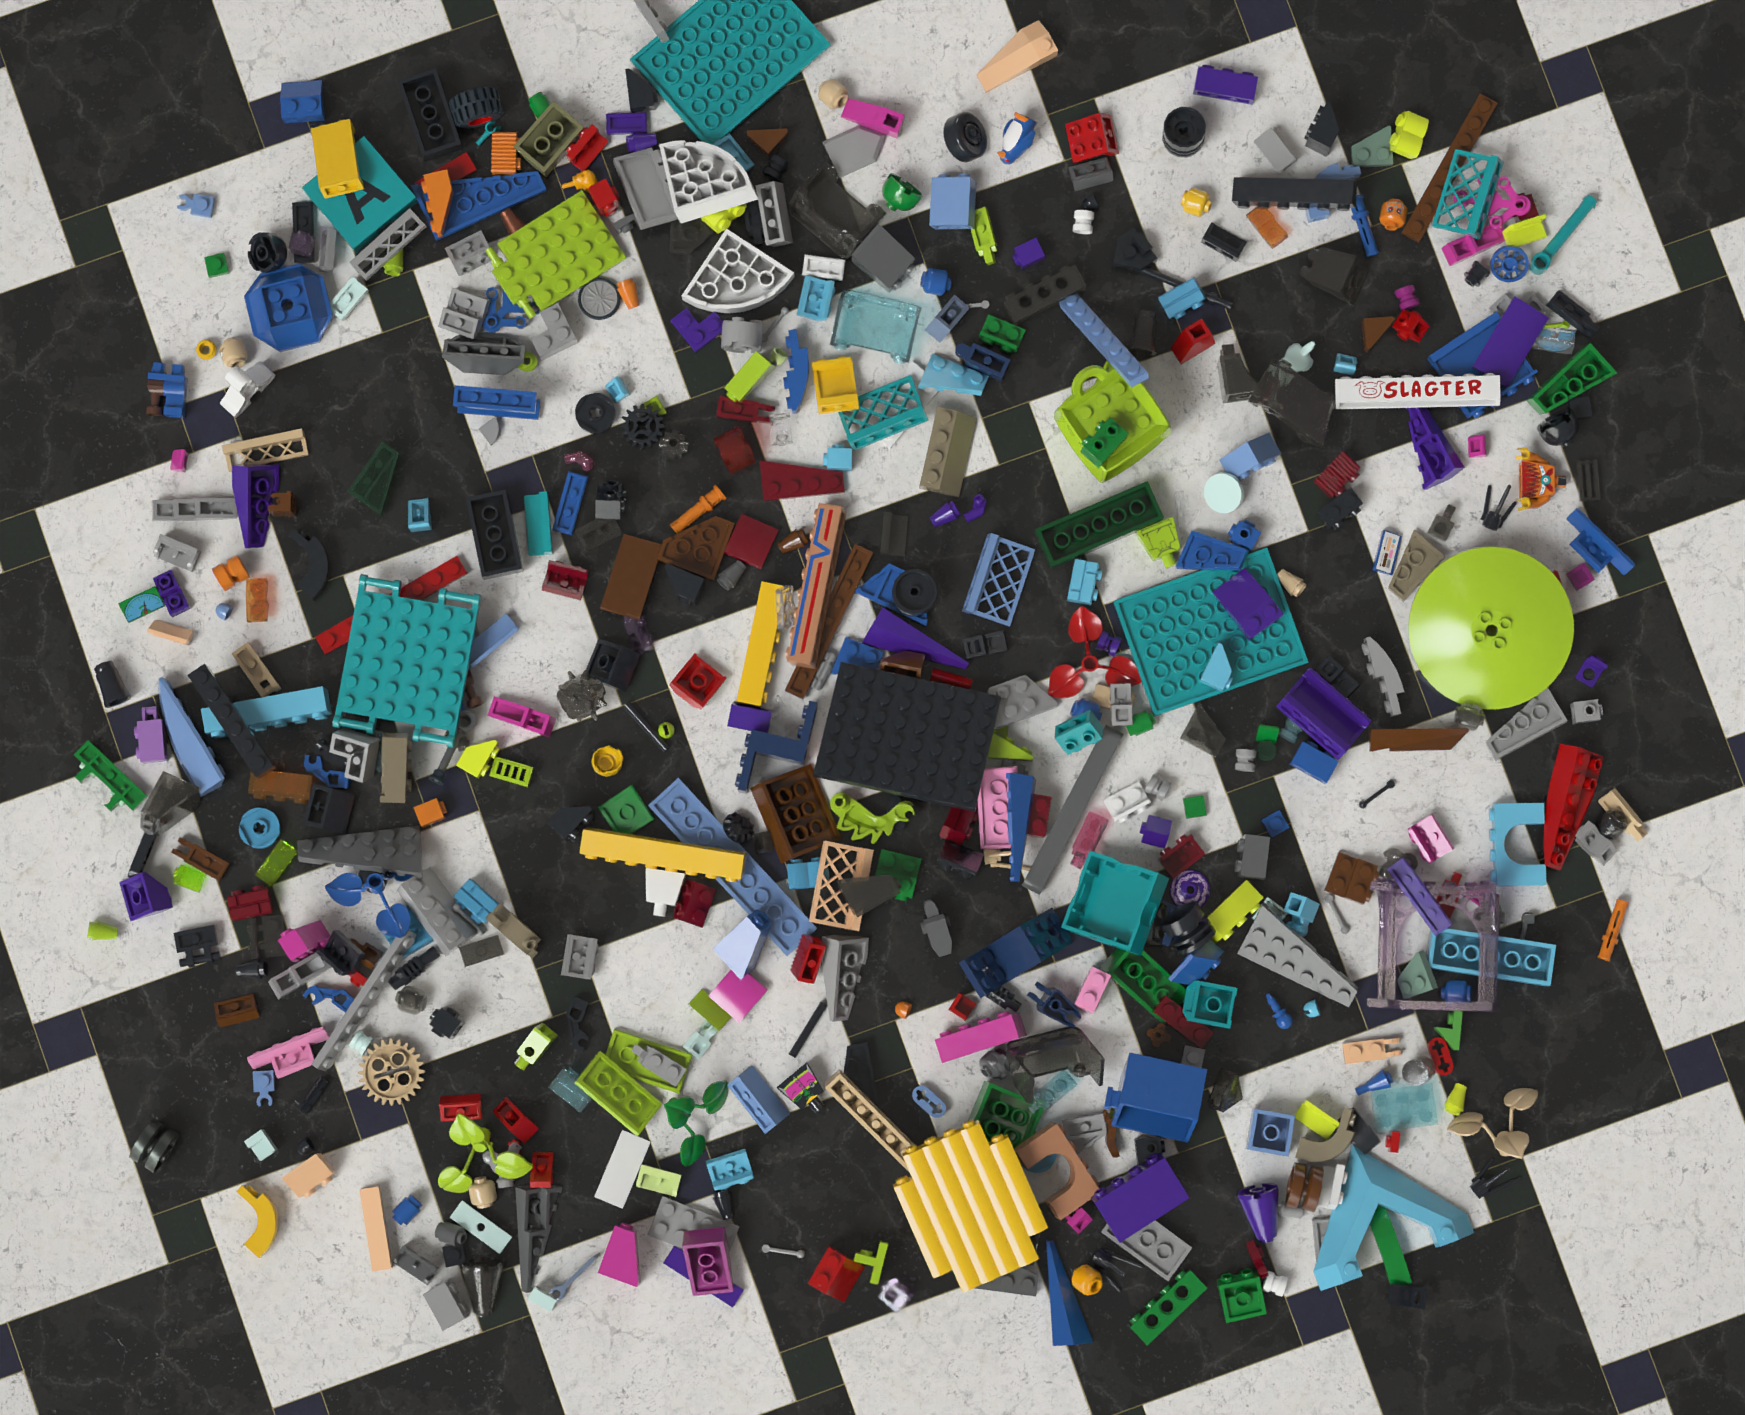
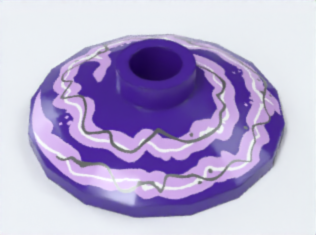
(1189, 878)

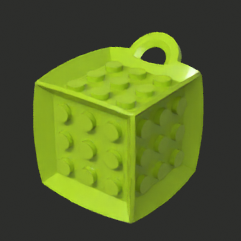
(1128, 406)

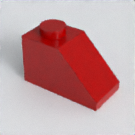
(515, 1120)

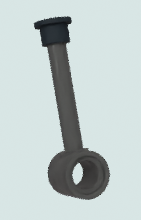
(439, 774)

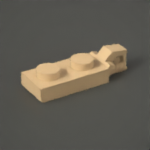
(1615, 801)

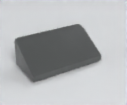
(1091, 174)

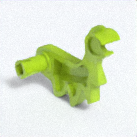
(857, 817)

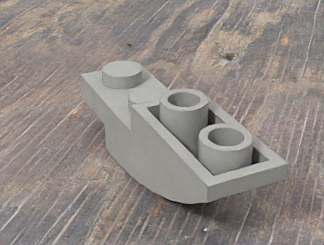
(1382, 667)

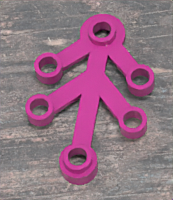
(1498, 203)

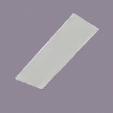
(622, 1169)

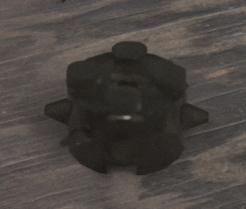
(581, 696)

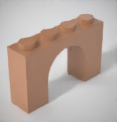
(1080, 1185)

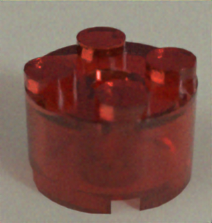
(734, 450)

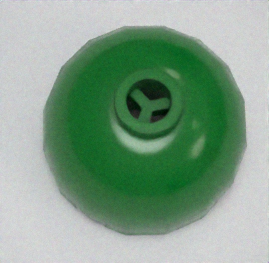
(900, 194)

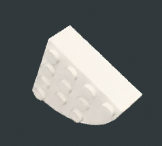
(704, 179)
(736, 278)

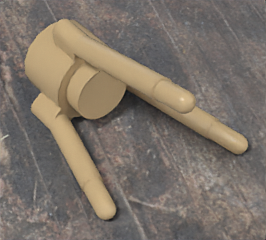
(993, 855)

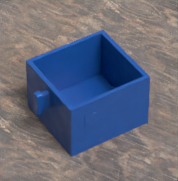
(1157, 1097)

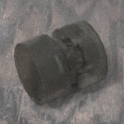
(1418, 1071)

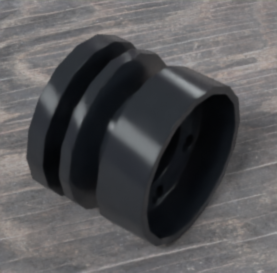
(1183, 121)
(1188, 927)

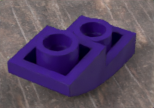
(171, 593)

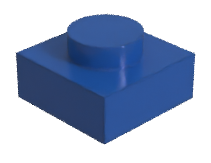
(1275, 824)

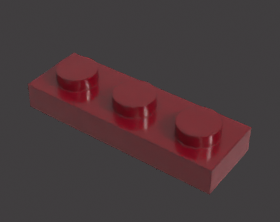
(1173, 1015)

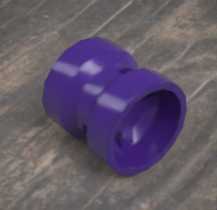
(1104, 641)

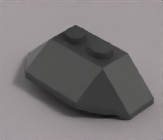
(485, 354)

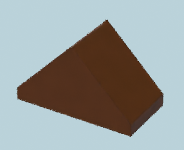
(768, 139)
(1373, 329)

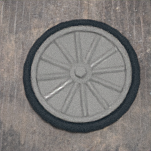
(599, 299)

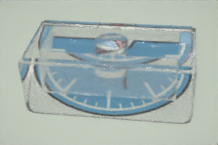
(1555, 340)

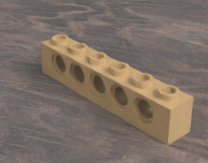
(868, 1115)

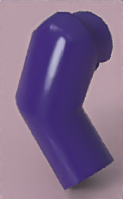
(978, 508)

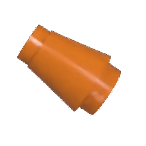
(628, 292)

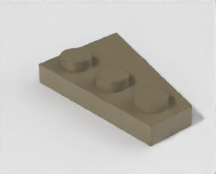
(1414, 566)

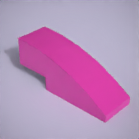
(1468, 246)
(522, 716)

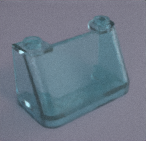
(875, 324)

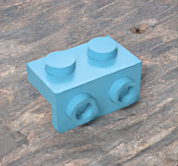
(816, 299)
(730, 1170)

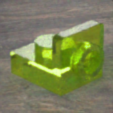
(188, 878)

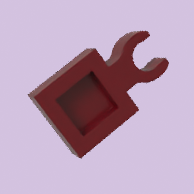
(1256, 1255)

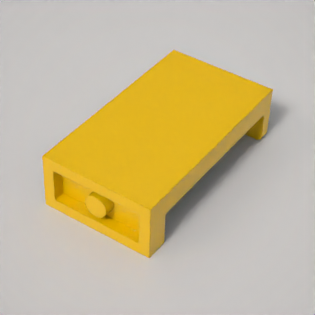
(336, 158)

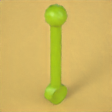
(1564, 324)

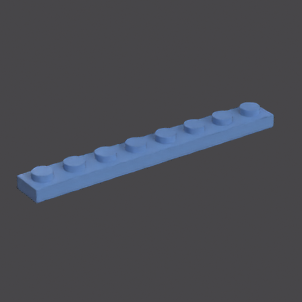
(1104, 340)

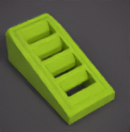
(527, 778)

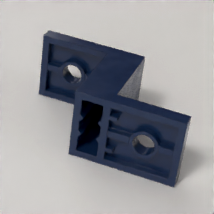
(776, 747)
(1016, 952)

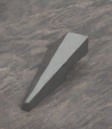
(533, 1220)

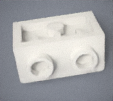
(1126, 802)

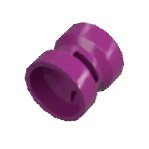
(1407, 298)

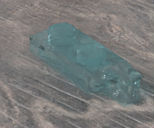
(1053, 1091)

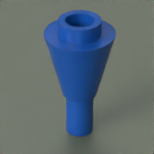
(1379, 1081)

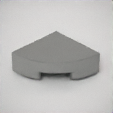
(490, 430)

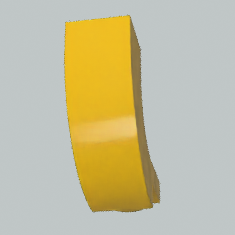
(267, 1223)

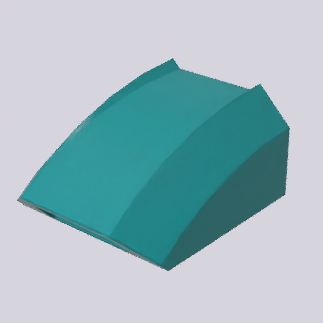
(1209, 1003)

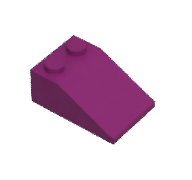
(708, 1261)

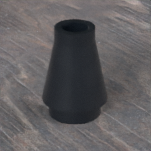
(253, 969)
(724, 1203)

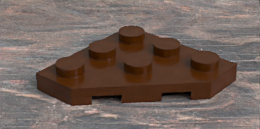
(698, 547)

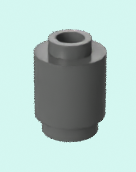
(451, 1234)

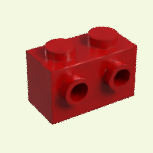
(604, 198)

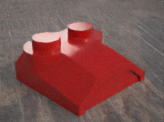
(697, 682)

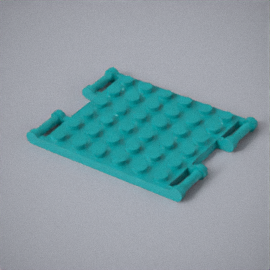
(407, 660)

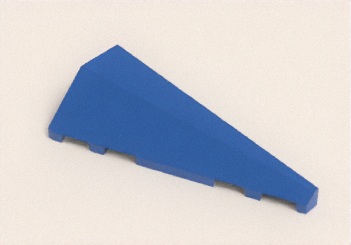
(1020, 801)
(1066, 1317)

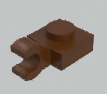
(371, 956)

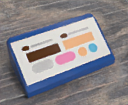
(1386, 552)

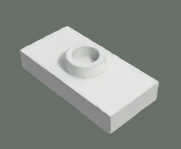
(823, 267)

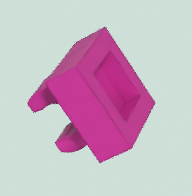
(1079, 1220)

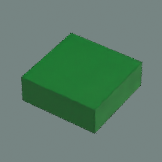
(1194, 807)

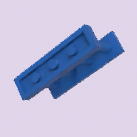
(496, 402)

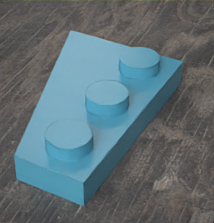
(952, 376)

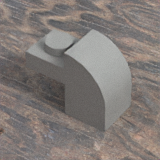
(1594, 843)

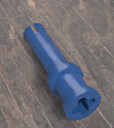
(1360, 216)

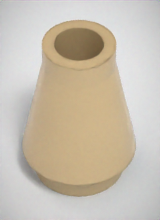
(1291, 583)

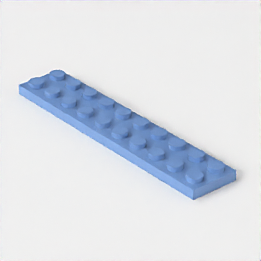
(756, 890)

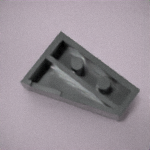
(1017, 1282)

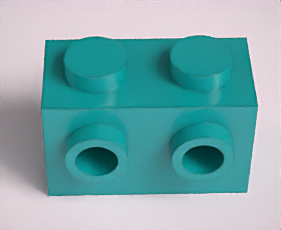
(1078, 732)

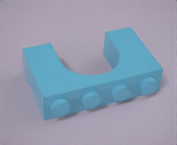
(1503, 818)

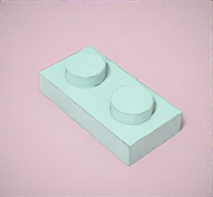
(348, 298)

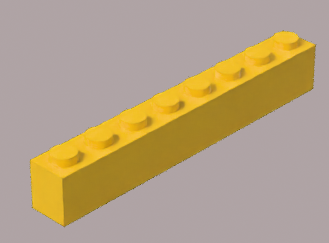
(663, 853)

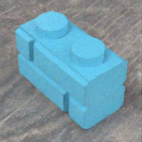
(1083, 582)

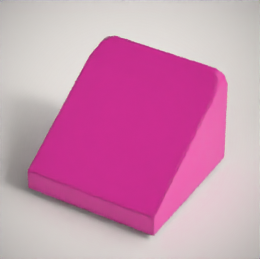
(179, 460)

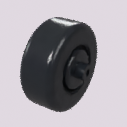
(965, 137)

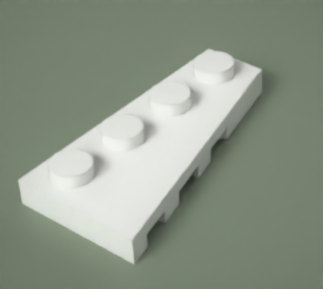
(925, 395)

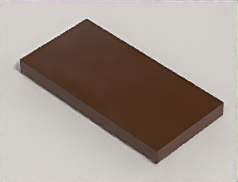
(631, 577)

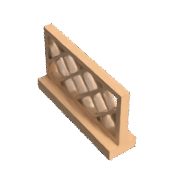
(861, 869)

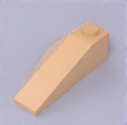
(1022, 53)

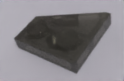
(1203, 733)

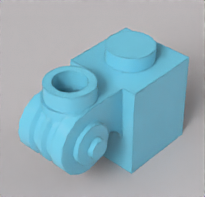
(1302, 911)

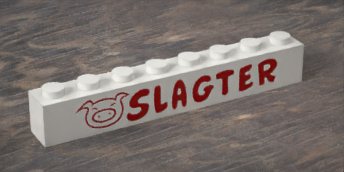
(1417, 391)

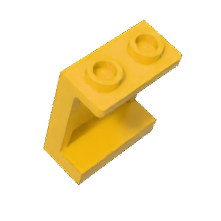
(835, 385)

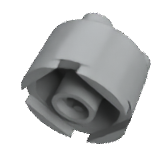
(741, 335)

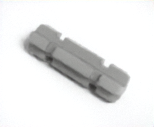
(823, 671)

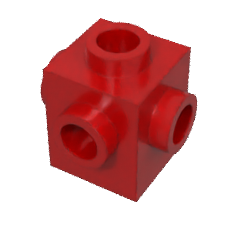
(1410, 326)

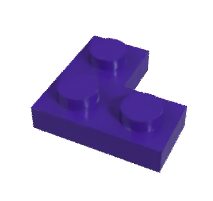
(696, 333)

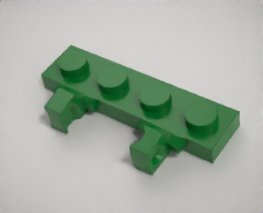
(121, 787)

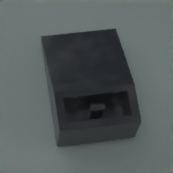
(959, 859)

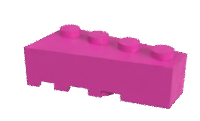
(980, 1037)

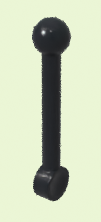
(1389, 785)

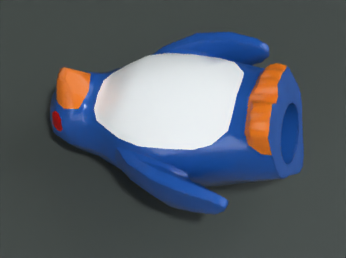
(1017, 138)

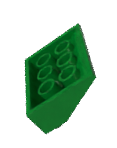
(1004, 1113)

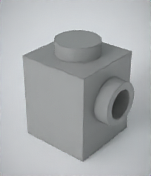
(1586, 711)

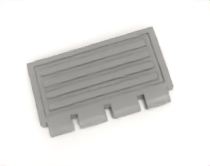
(646, 187)

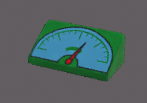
(141, 604)

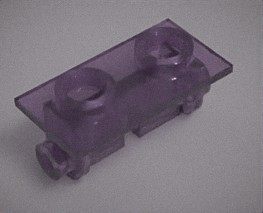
(642, 641)

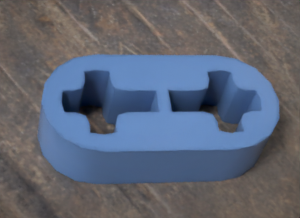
(925, 1105)

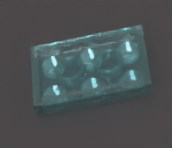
(1404, 1107)

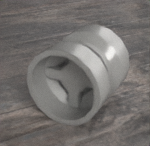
(1245, 760)
(1153, 784)

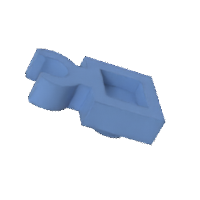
(199, 205)
(264, 1082)

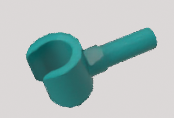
(489, 129)

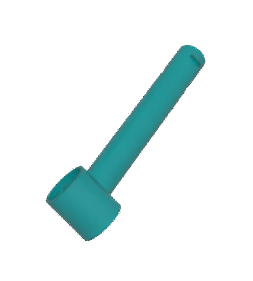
(1562, 235)

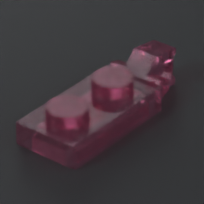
(1088, 838)

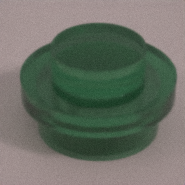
(1266, 750)

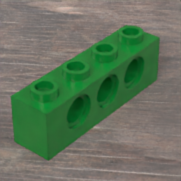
(1179, 1304)

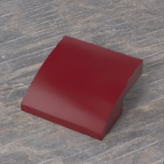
(751, 541)

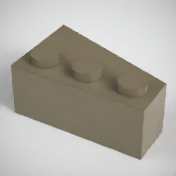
(395, 767)

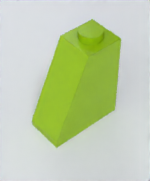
(749, 377)

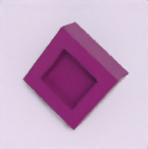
(1580, 576)

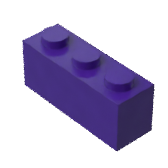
(1225, 84)

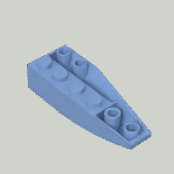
(187, 744)

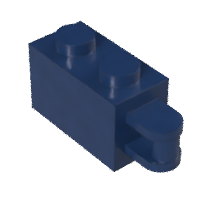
(983, 360)

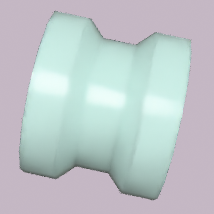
(361, 1042)

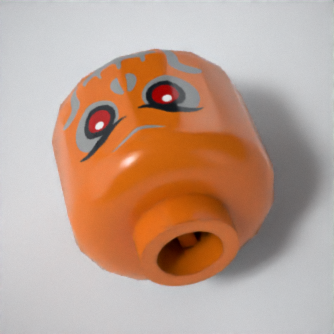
(1393, 214)

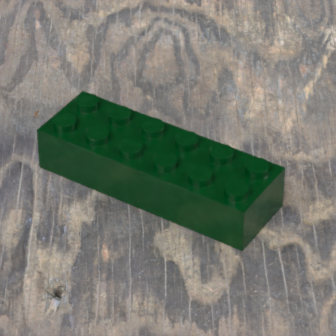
(1099, 525)

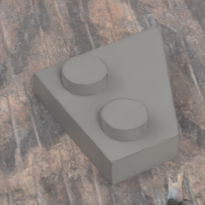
(1084, 1130)

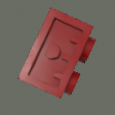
(1092, 137)

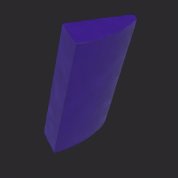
(1510, 341)

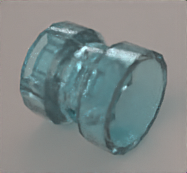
(1290, 731)

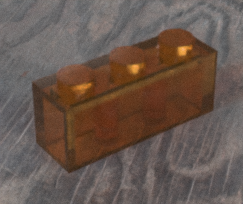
(282, 786)

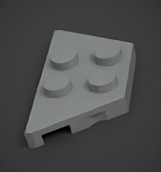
(1020, 700)

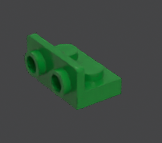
(1001, 334)

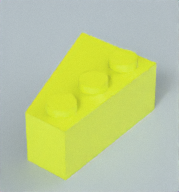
(1233, 910)

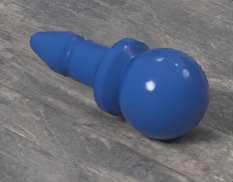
(1283, 1019)

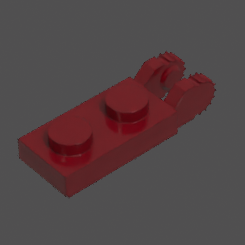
(742, 411)

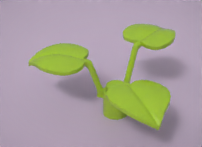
(465, 1131)

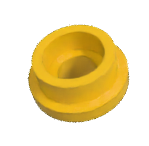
(206, 343)

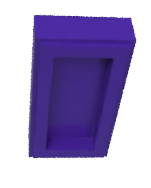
(626, 123)

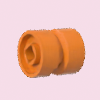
(230, 573)

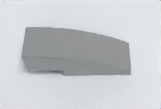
(298, 975)

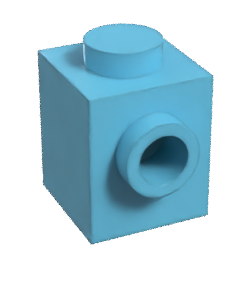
(838, 458)

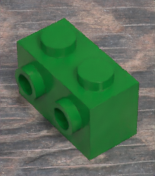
(1104, 442)

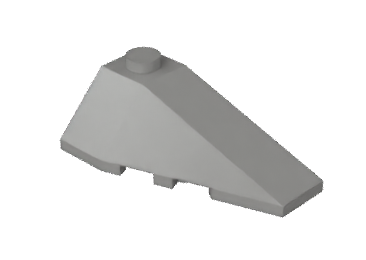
(841, 972)

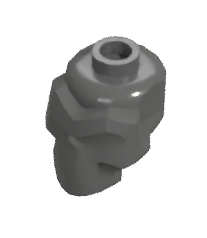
(995, 1064)

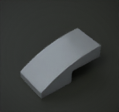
(1121, 704)

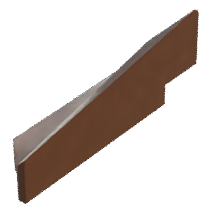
(1415, 739)

